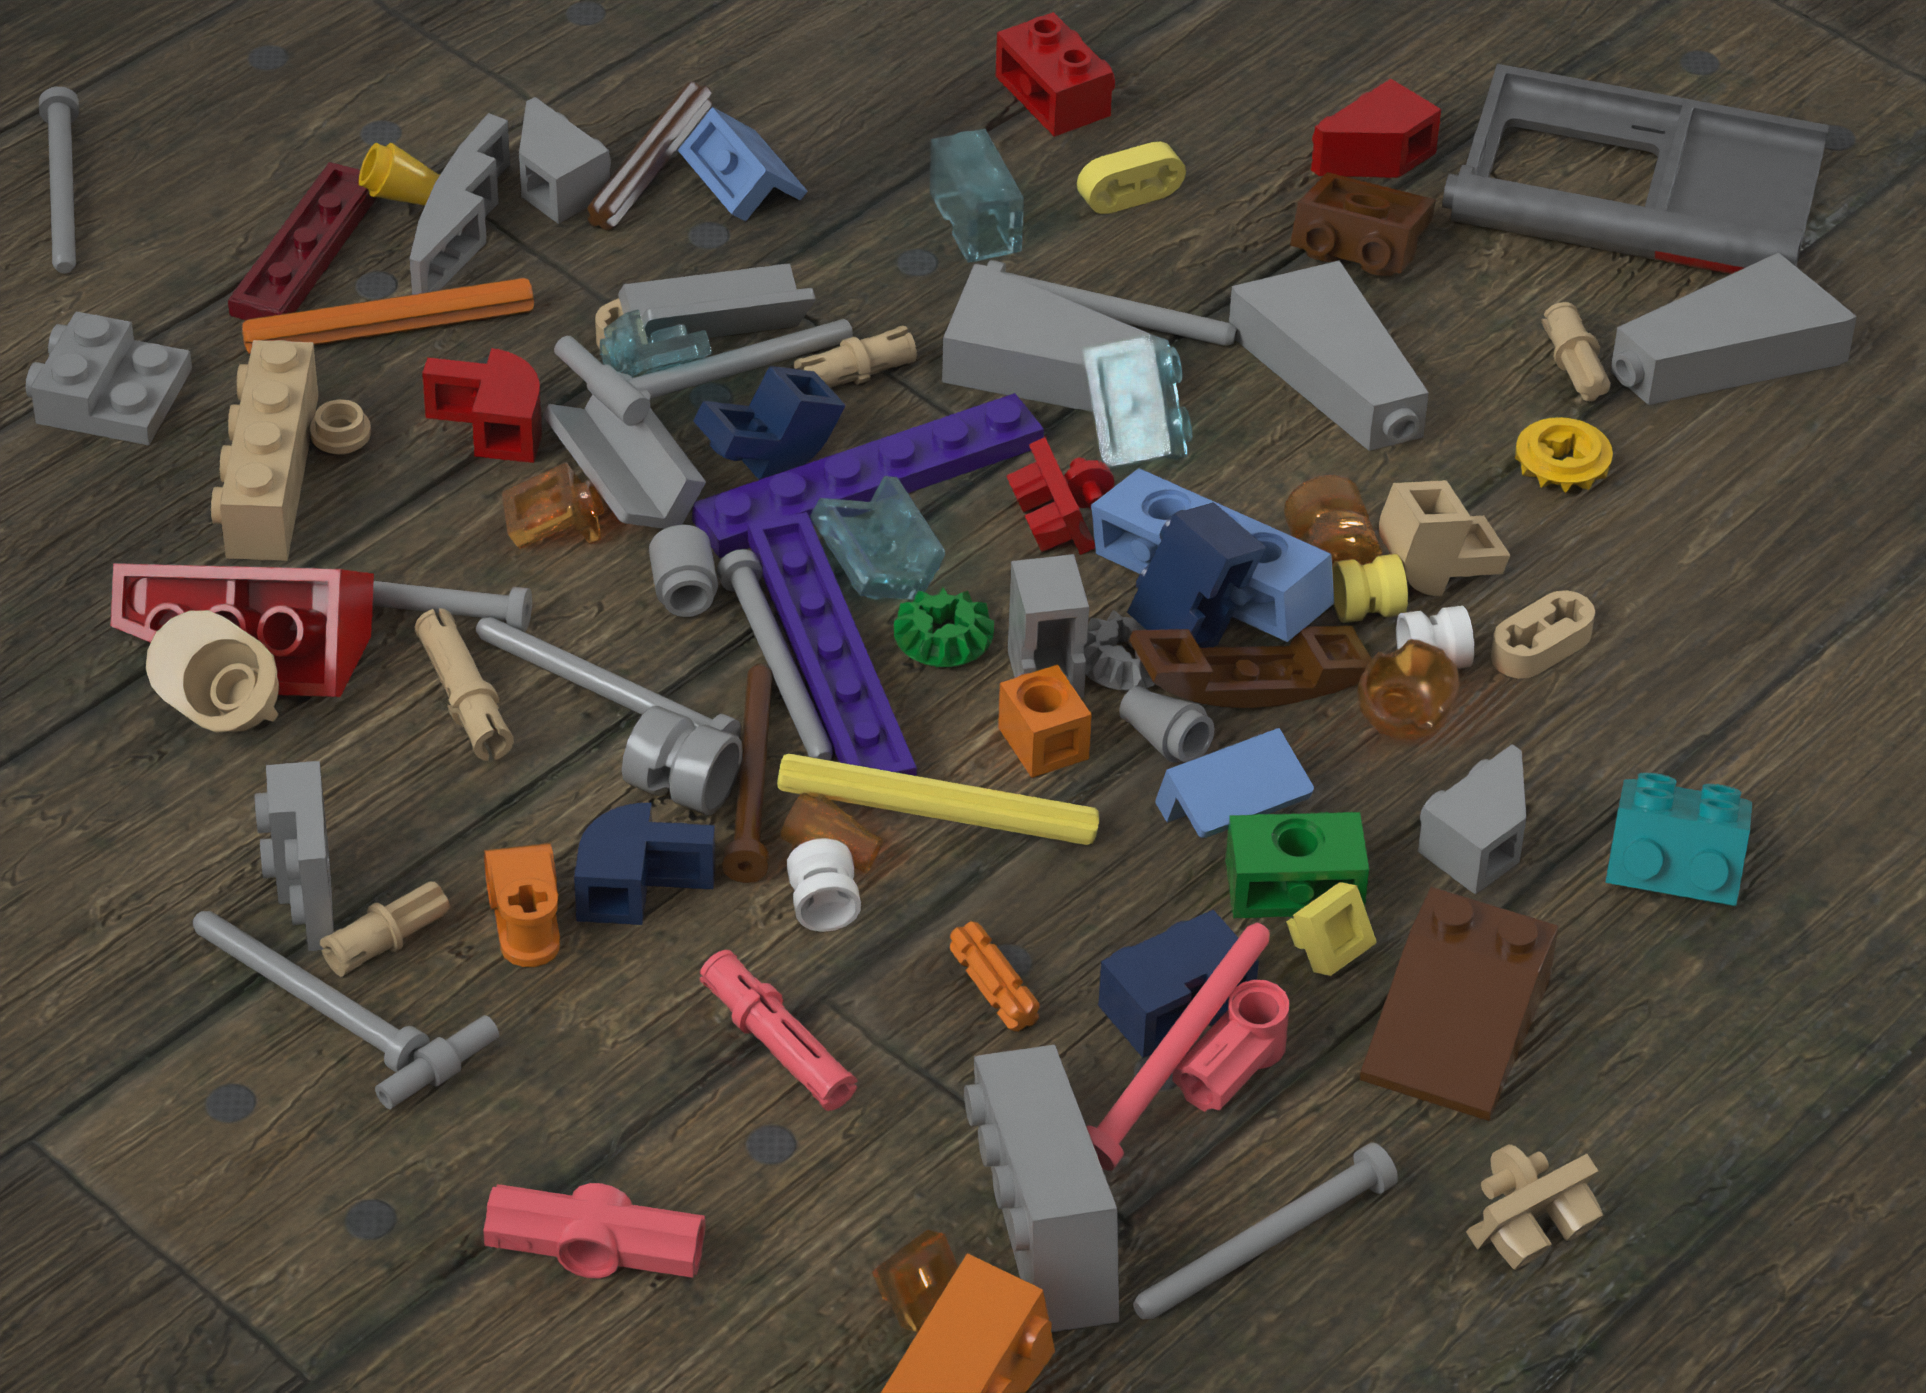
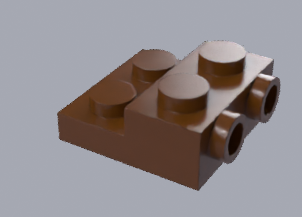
(1361, 224)

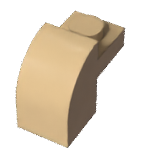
(1438, 536)

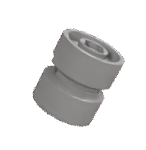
(690, 763)

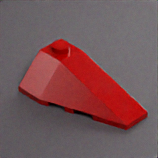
(306, 617)

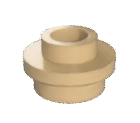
(340, 427)

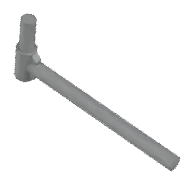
(630, 396)

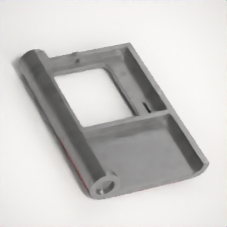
(1721, 192)

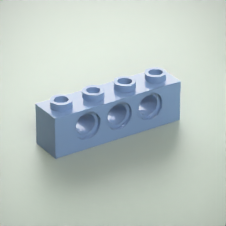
(1286, 588)

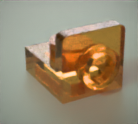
(550, 505)

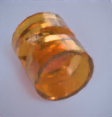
(1332, 518)

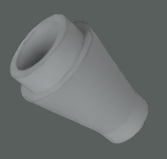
(1171, 725)

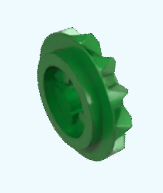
(952, 643)

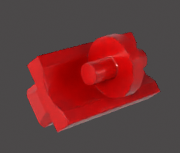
(1077, 489)

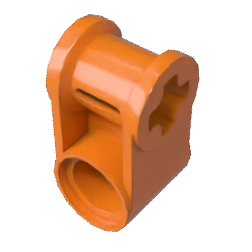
(524, 902)

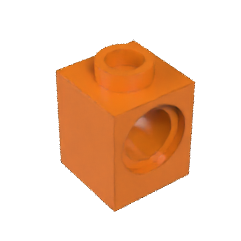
(1044, 720)

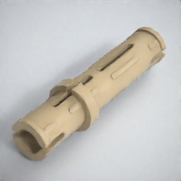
(470, 696)

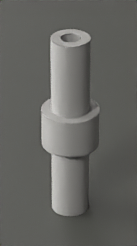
(437, 1061)

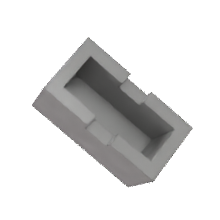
(1048, 618)

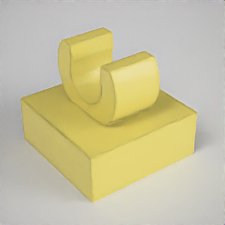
(1333, 929)

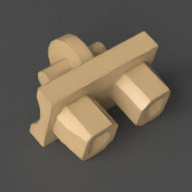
(1512, 1220)

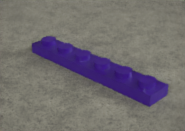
(914, 456)
(828, 645)

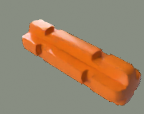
(994, 976)

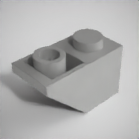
(559, 163)
(1478, 823)

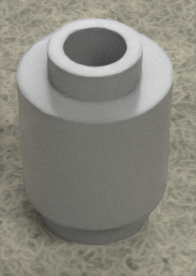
(683, 570)

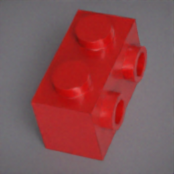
(1054, 74)

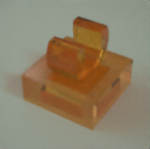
(916, 1278)

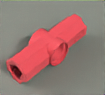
(594, 1230)

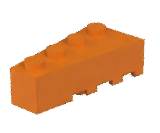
(980, 1336)

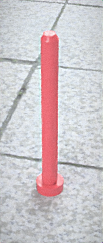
(1176, 1045)

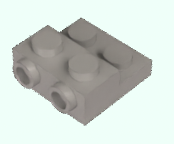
(106, 380)
(298, 845)

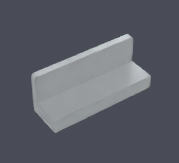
(720, 301)
(632, 467)

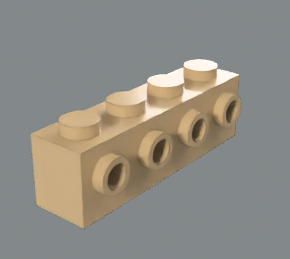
(267, 450)

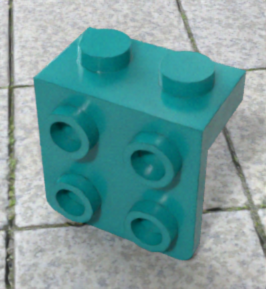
(1680, 839)

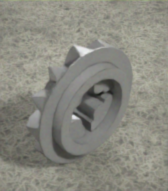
(1110, 663)

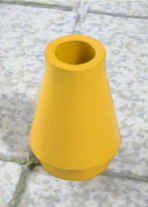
(396, 175)

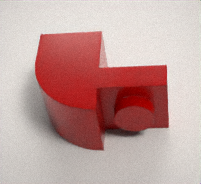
(495, 397)

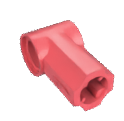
(1236, 1046)

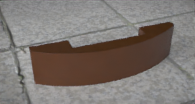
(1314, 665)

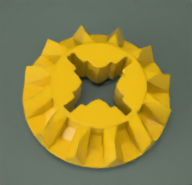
(1556, 437)

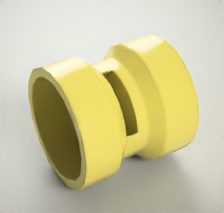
(1369, 588)

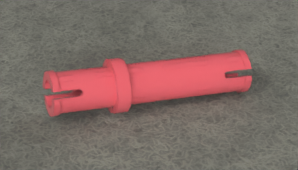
(759, 1010)

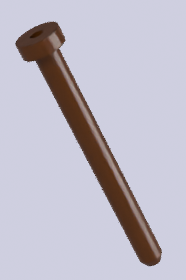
(745, 857)

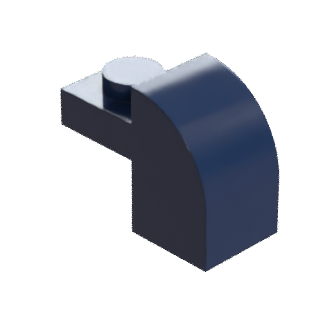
(781, 425)
(629, 852)

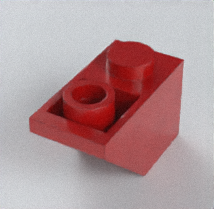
(1377, 134)

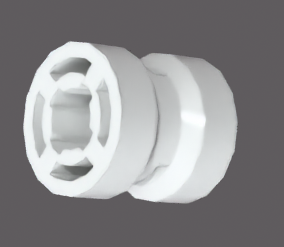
(1447, 630)
(823, 885)

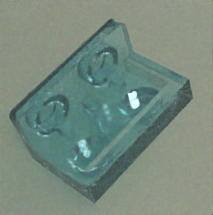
(881, 542)

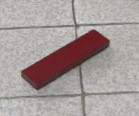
(303, 245)

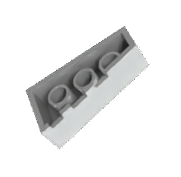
(1048, 1183)

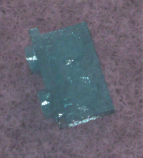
(633, 354)
(1137, 401)

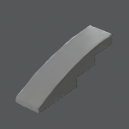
(455, 212)

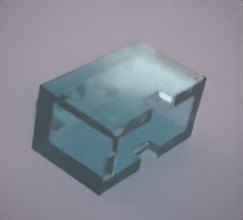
(976, 195)

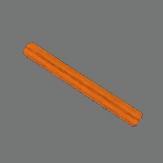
(394, 314)

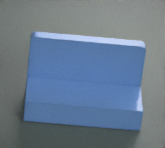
(737, 164)
(1237, 780)

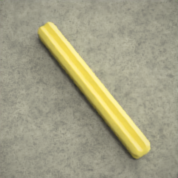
(938, 799)

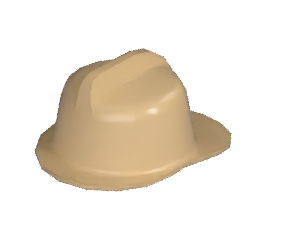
(213, 672)

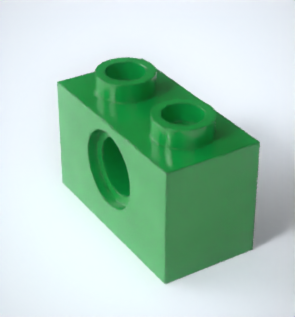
(1291, 859)

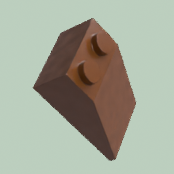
(1460, 1003)

